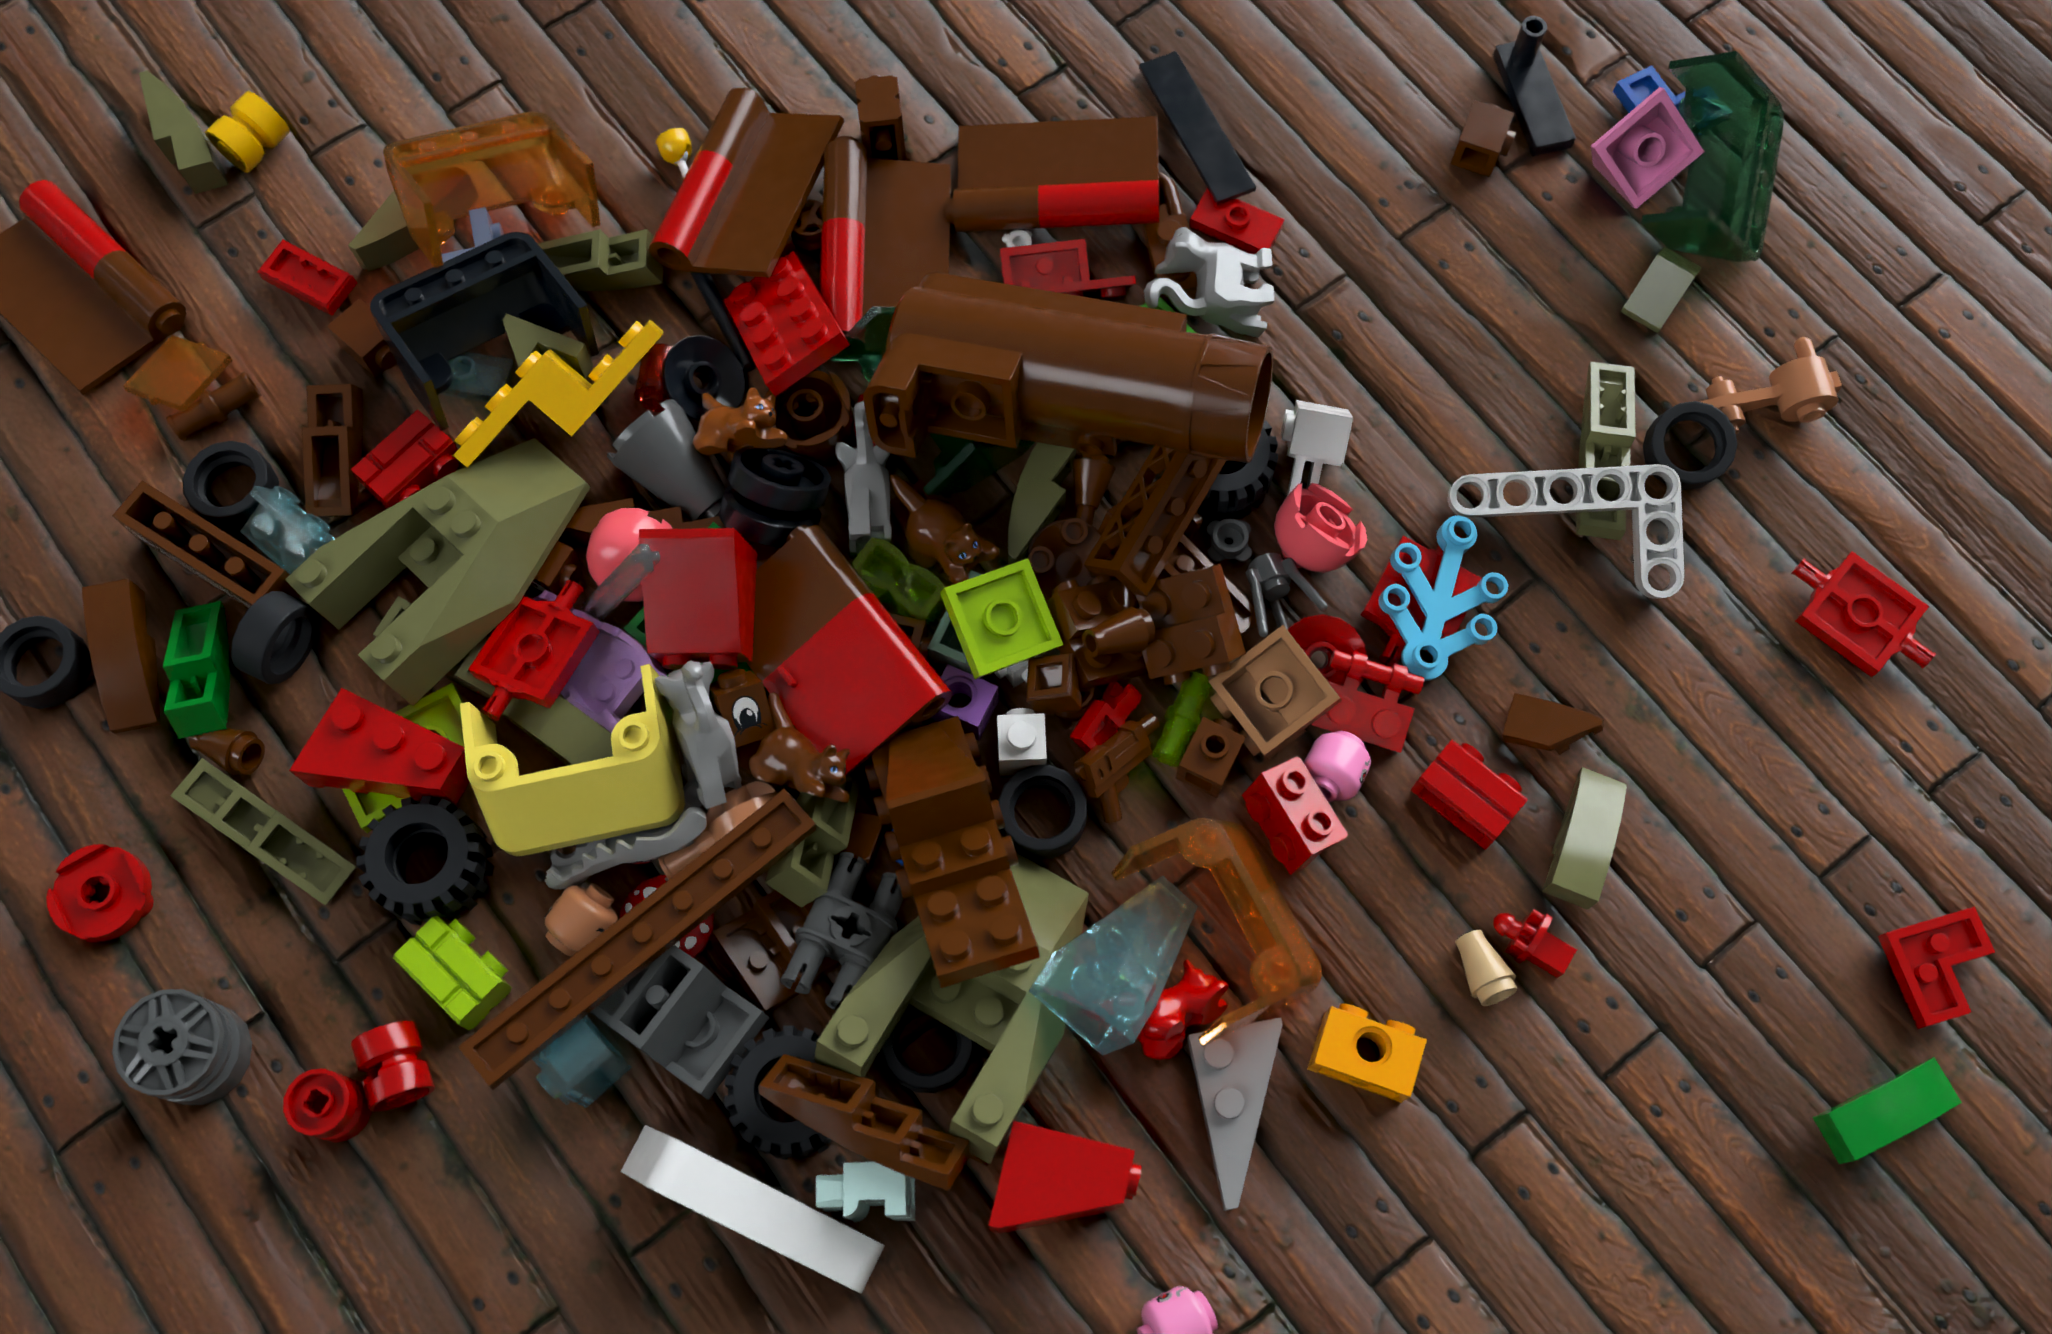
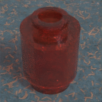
(649, 383)

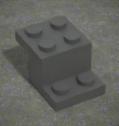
(683, 1019)

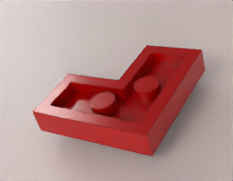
(1923, 961)

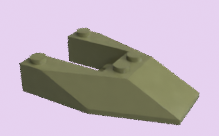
(468, 539)
(988, 1009)

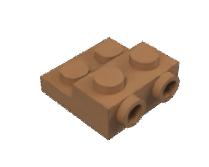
(1273, 693)

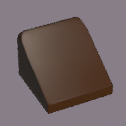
(1053, 684)
(865, 837)

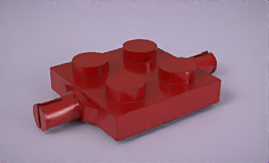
(1429, 565)
(1862, 614)
(534, 651)

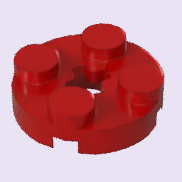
(121, 910)

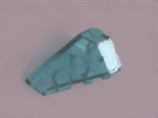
(1118, 967)

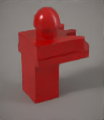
(1533, 942)

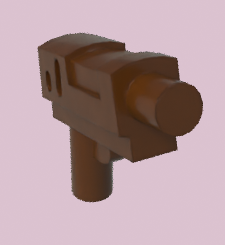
(1105, 767)

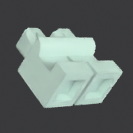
(866, 1186)

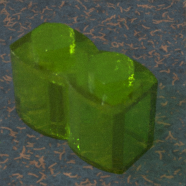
(893, 580)

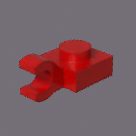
(1105, 716)

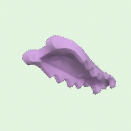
(609, 673)

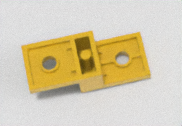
(556, 390)

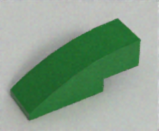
(198, 670)
(1887, 1111)

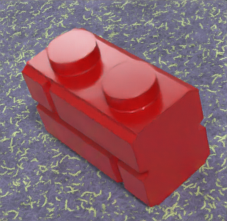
(407, 460)
(1470, 793)

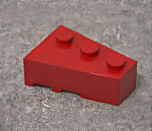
(380, 752)

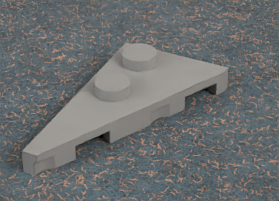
(1232, 1089)

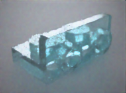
(284, 529)

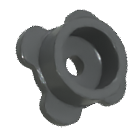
(1229, 528)

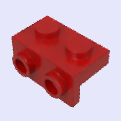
(1293, 814)

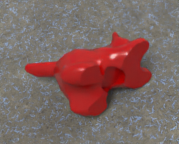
(1189, 1003)

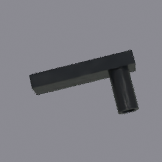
(1533, 90)

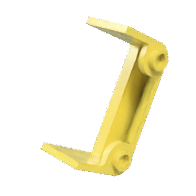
(581, 801)

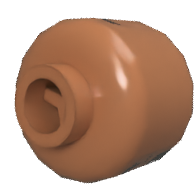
(579, 917)

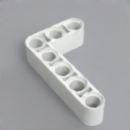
(1586, 499)
(752, 1208)

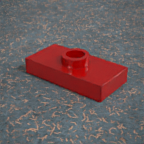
(1236, 223)
(307, 277)

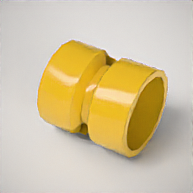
(247, 131)

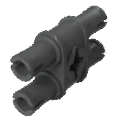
(825, 922)

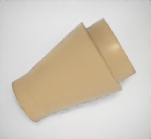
(1485, 970)

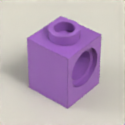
(983, 701)

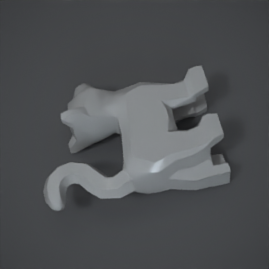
(1220, 282)
(865, 486)
(701, 732)

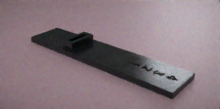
(1197, 128)

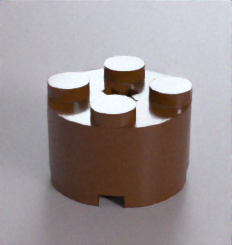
(815, 416)

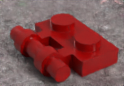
(1367, 716)

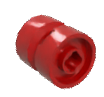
(392, 1065)
(333, 1116)

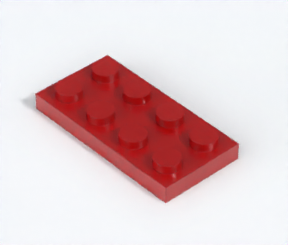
(785, 324)

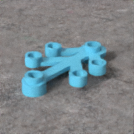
(1438, 602)

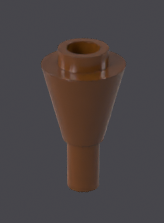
(1090, 480)

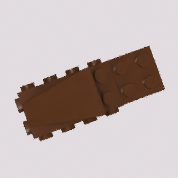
(951, 850)

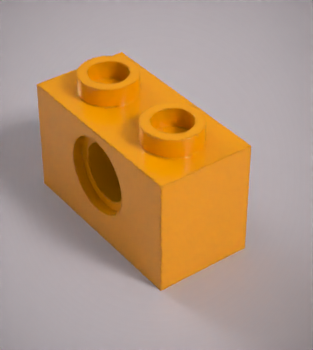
(1338, 1058)

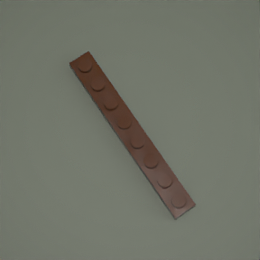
(636, 939)

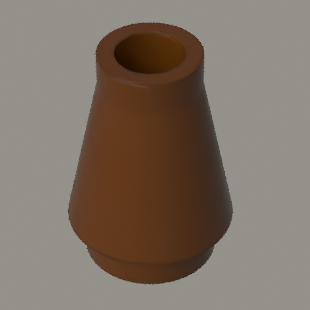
(1121, 633)
(231, 749)

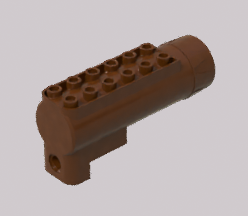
(997, 355)

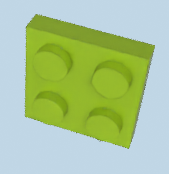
(1001, 618)

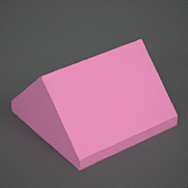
(1646, 149)

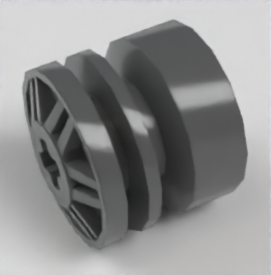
(206, 1057)

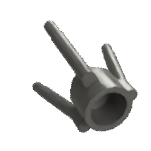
(1271, 578)

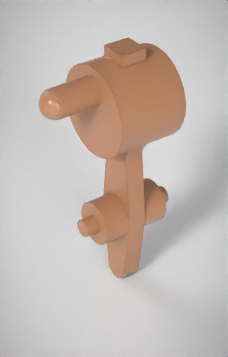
(1799, 388)

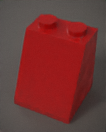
(700, 597)
(1059, 1178)

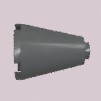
(664, 461)

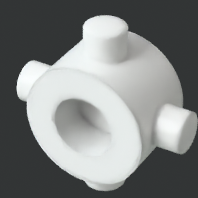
(1017, 238)

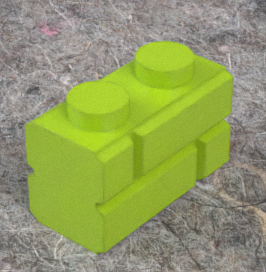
(453, 971)

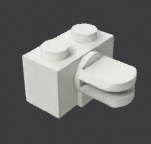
(1315, 435)

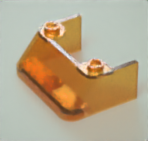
(488, 167)
(1284, 961)

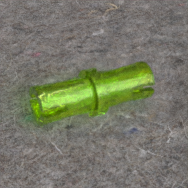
(1182, 720)

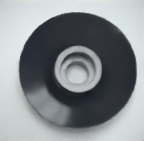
(712, 364)

